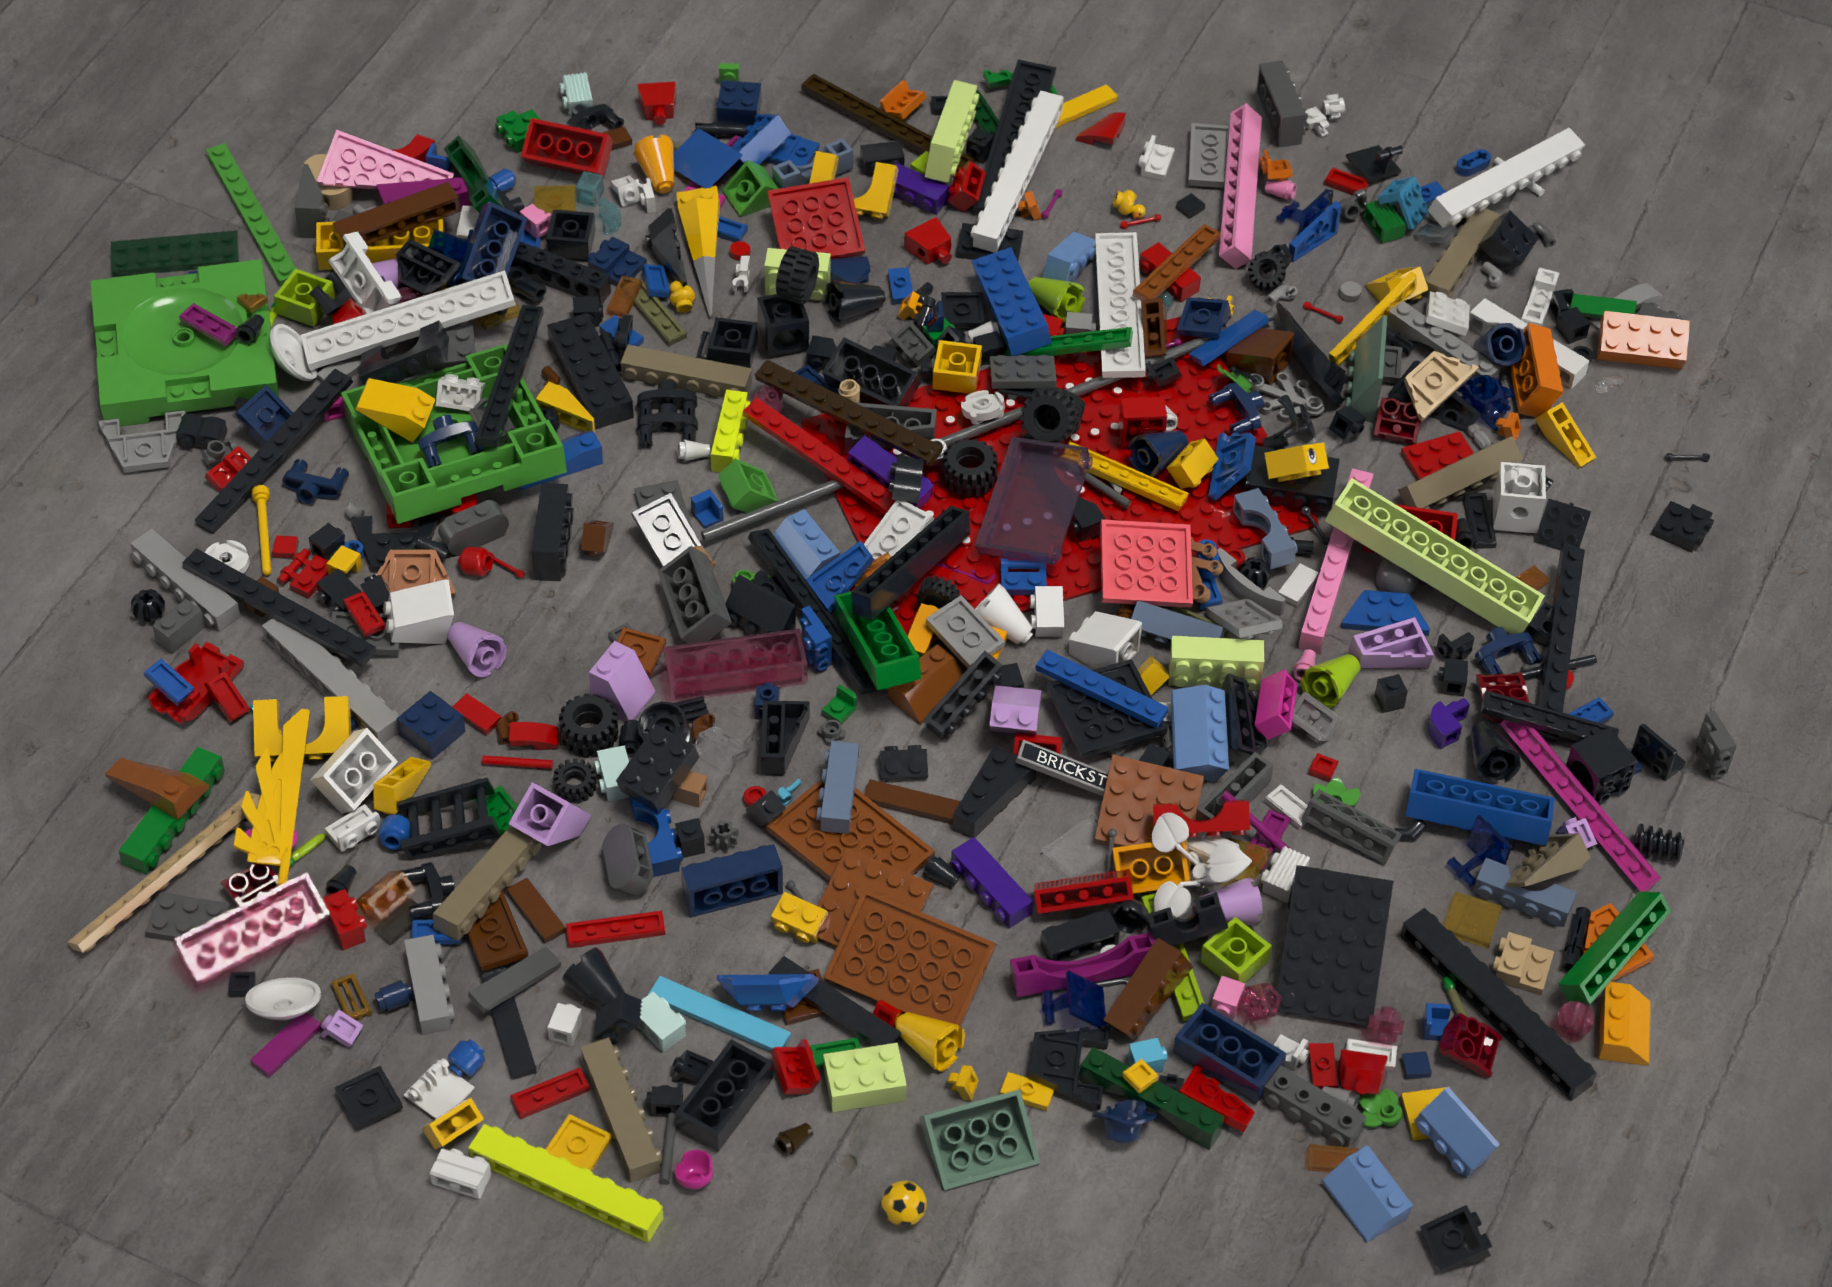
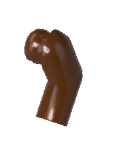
(550, 375)
(702, 723)
(503, 726)

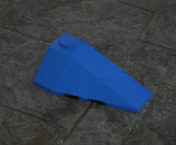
(580, 453)

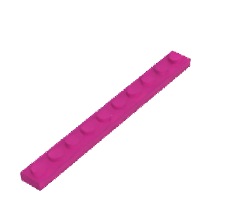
(1583, 805)

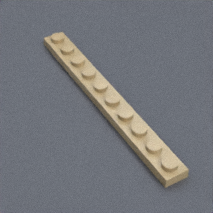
(160, 877)

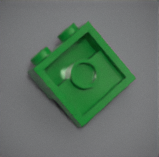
(514, 128)

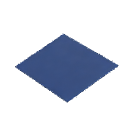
(704, 158)

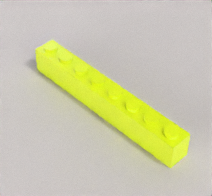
(567, 1183)

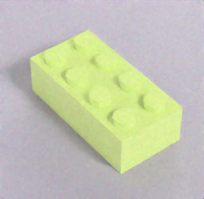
(1209, 660)

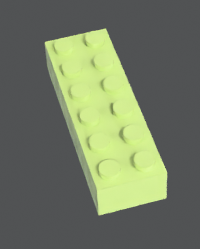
(952, 131)

